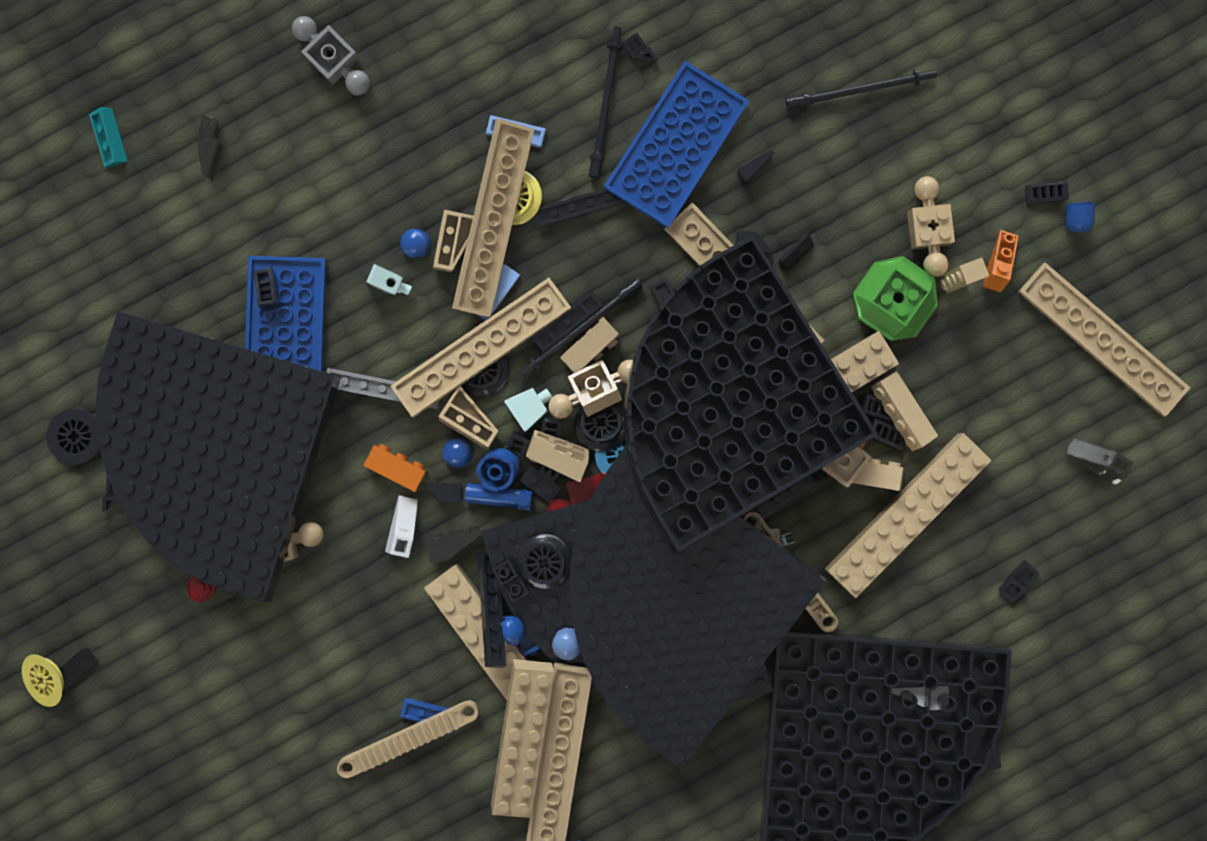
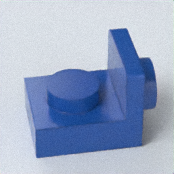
(528, 646)

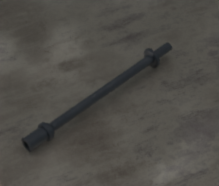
(806, 100)
(597, 156)
(623, 295)

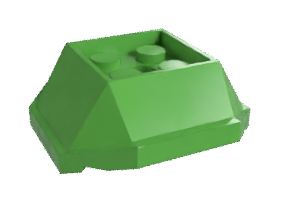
(875, 298)

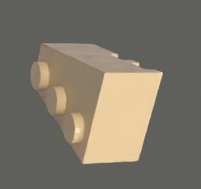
(451, 240)
(590, 346)
(468, 419)
(558, 455)
(881, 475)

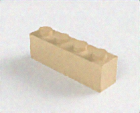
(963, 275)
(904, 411)

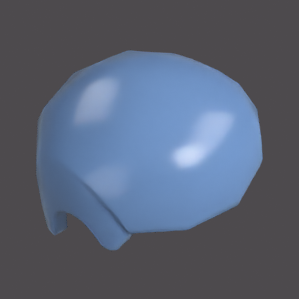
(565, 644)

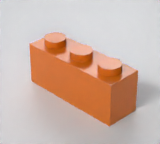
(396, 467)

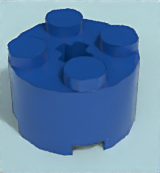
(505, 462)

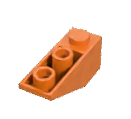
(1001, 261)

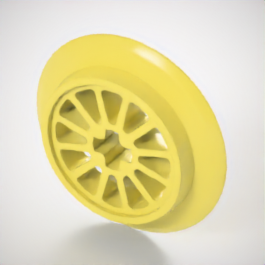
(533, 202)
(43, 680)

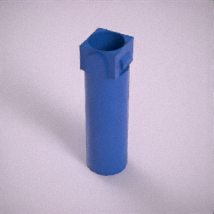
(506, 498)

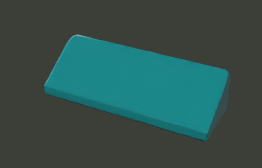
(108, 137)

